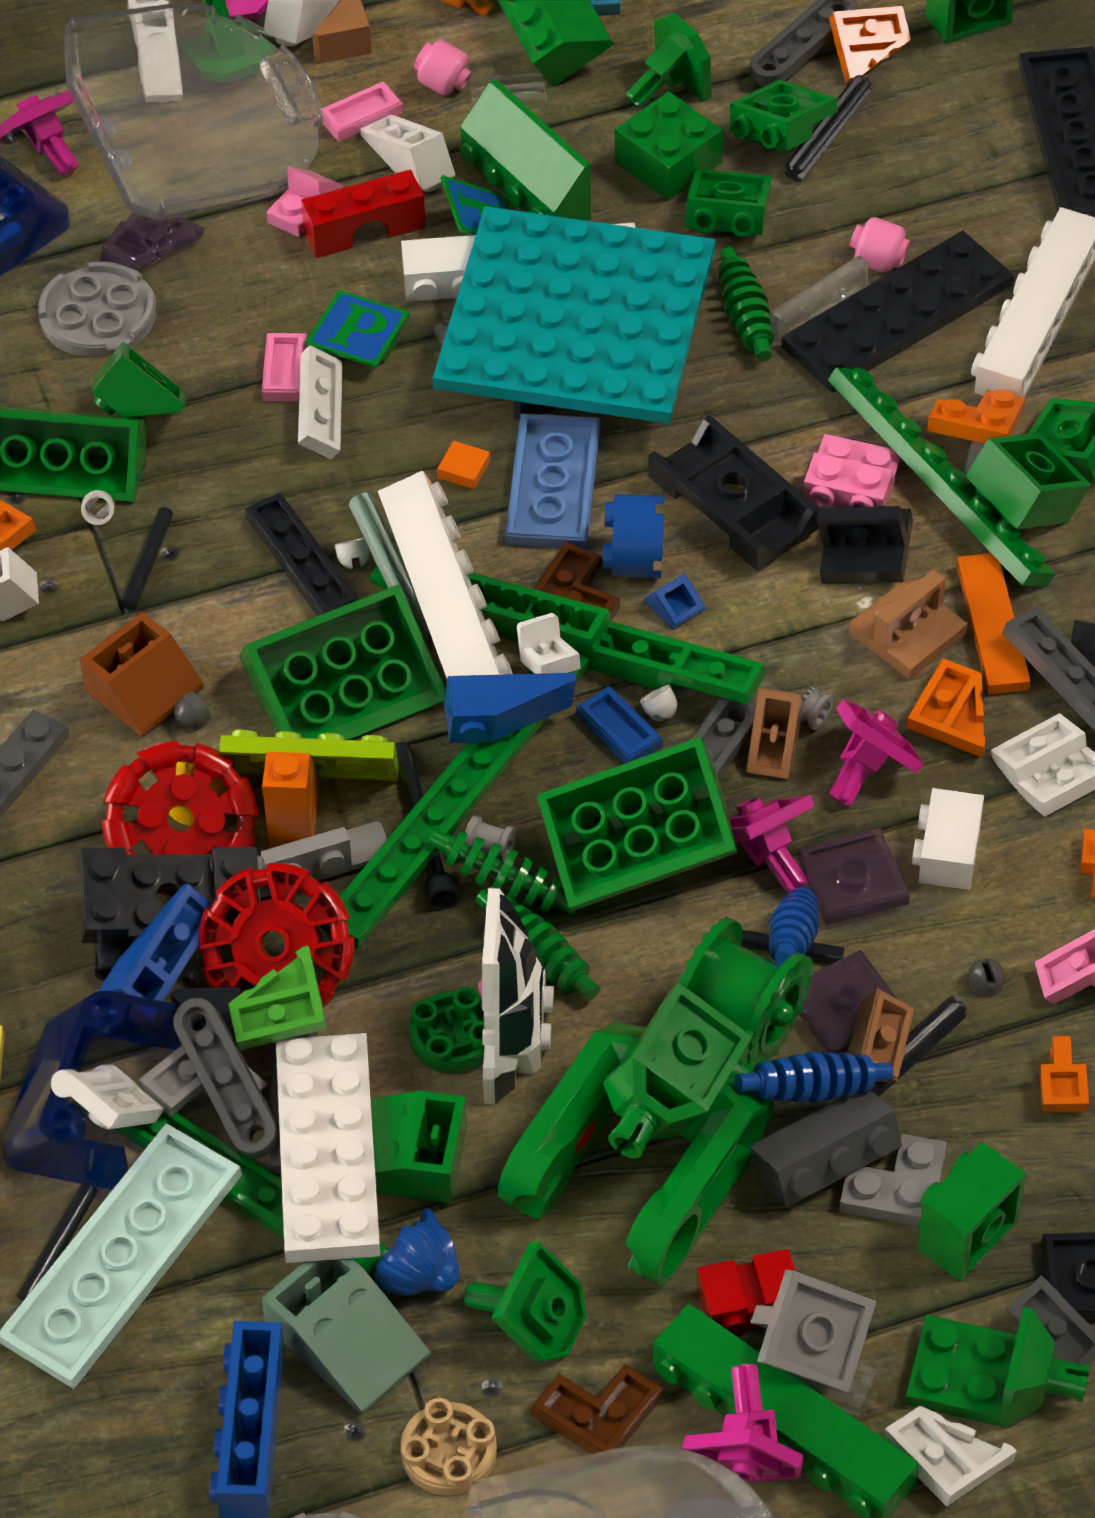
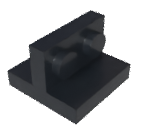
(864, 543)

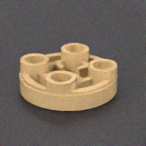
(448, 1447)

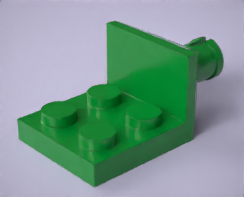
(673, 1071)
(989, 1371)

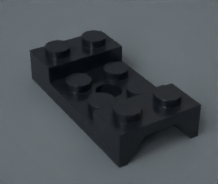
(759, 518)
(123, 888)

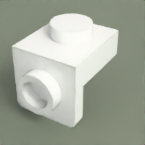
(543, 647)

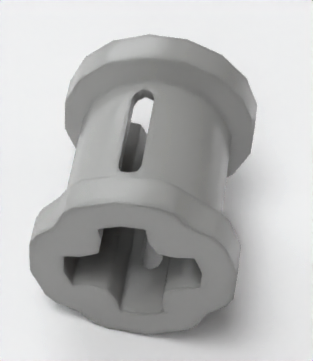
(491, 834)

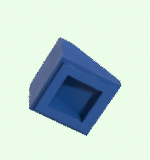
(676, 601)

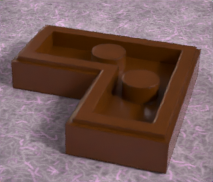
(571, 575)
(601, 1421)

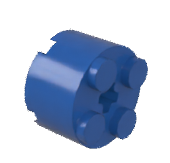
(635, 536)

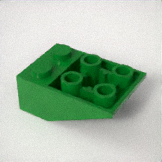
(418, 1144)

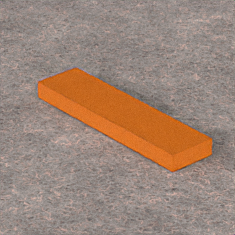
(988, 612)

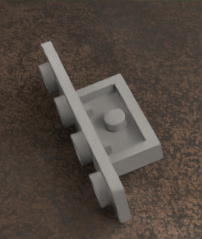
(328, 852)

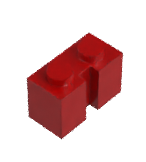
(732, 1291)

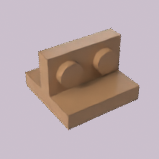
(910, 624)

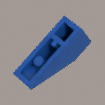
(497, 705)
(161, 950)

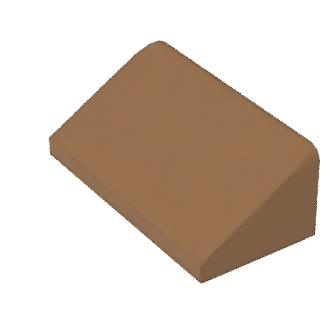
(882, 1030)

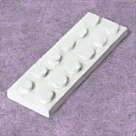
(327, 1148)

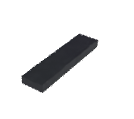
(299, 554)

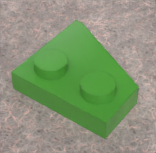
(279, 1005)

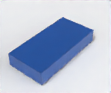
(619, 726)

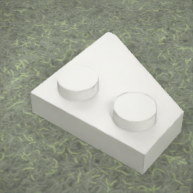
(947, 1453)

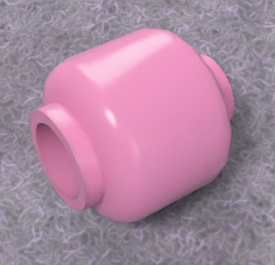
(442, 67)
(880, 244)

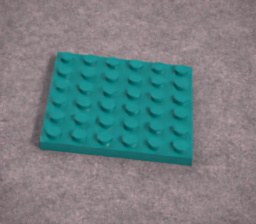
(575, 315)

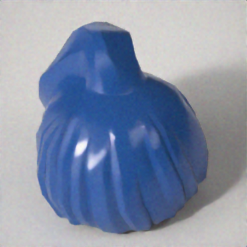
(419, 1260)

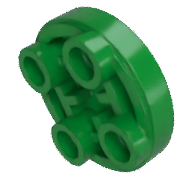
(448, 1031)

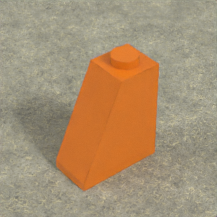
(290, 796)

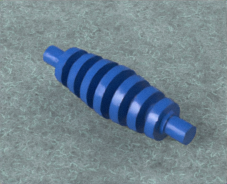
(793, 924)
(813, 1077)

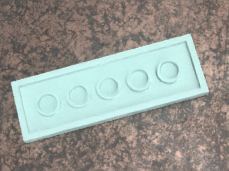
(119, 1255)

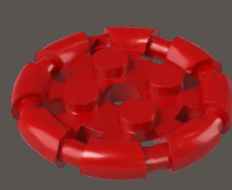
(182, 791)
(276, 914)

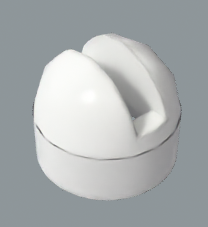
(103, 514)
(352, 549)
(660, 703)

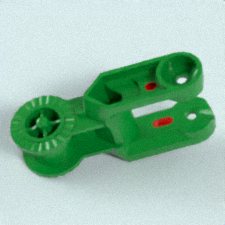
(753, 996)

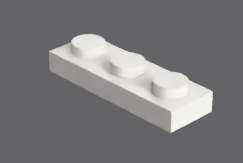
(320, 402)

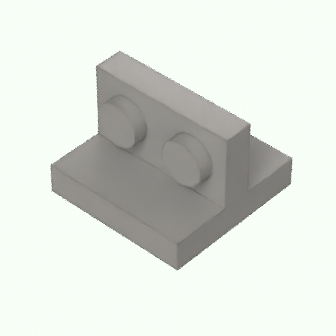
(814, 1330)

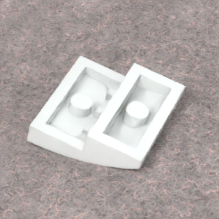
(1048, 764)

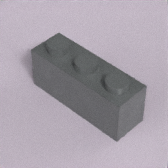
(825, 1146)

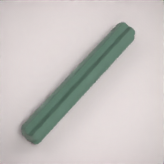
(386, 554)

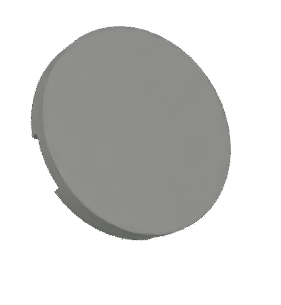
(97, 309)

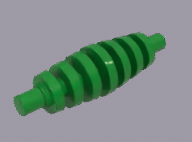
(746, 303)
(519, 879)
(559, 959)

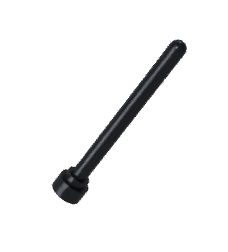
(439, 888)

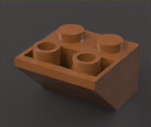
(139, 674)

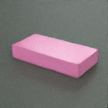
(360, 109)
(282, 366)

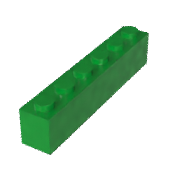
(835, 1446)

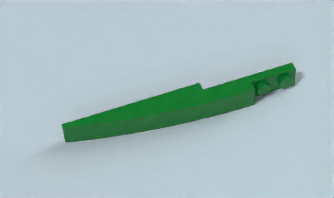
(615, 647)

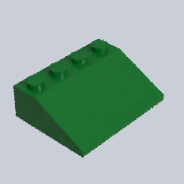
(345, 669)
(637, 823)

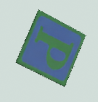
(469, 202)
(358, 329)

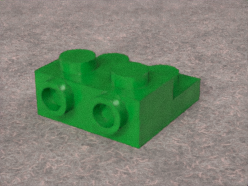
(780, 115)
(728, 202)
(1071, 431)

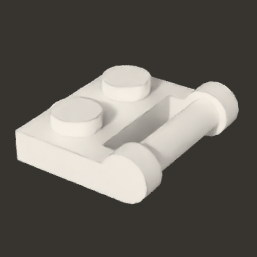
(108, 1096)

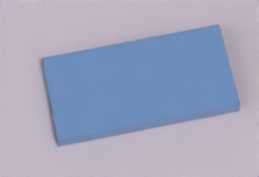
(553, 481)

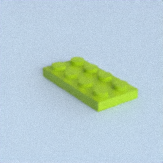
(333, 756)

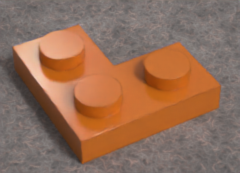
(994, 417)

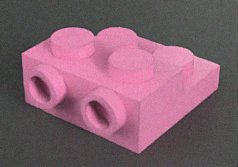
(851, 474)

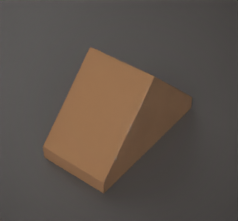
(342, 33)
(774, 733)

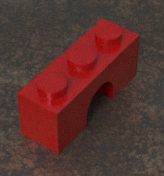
(336, 215)

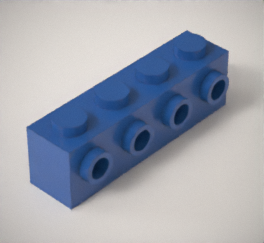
(250, 1420)

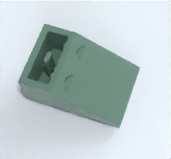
(345, 1329)

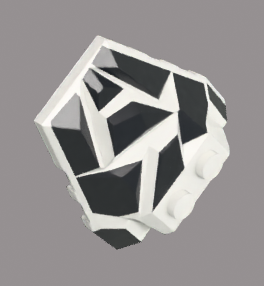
(512, 1000)

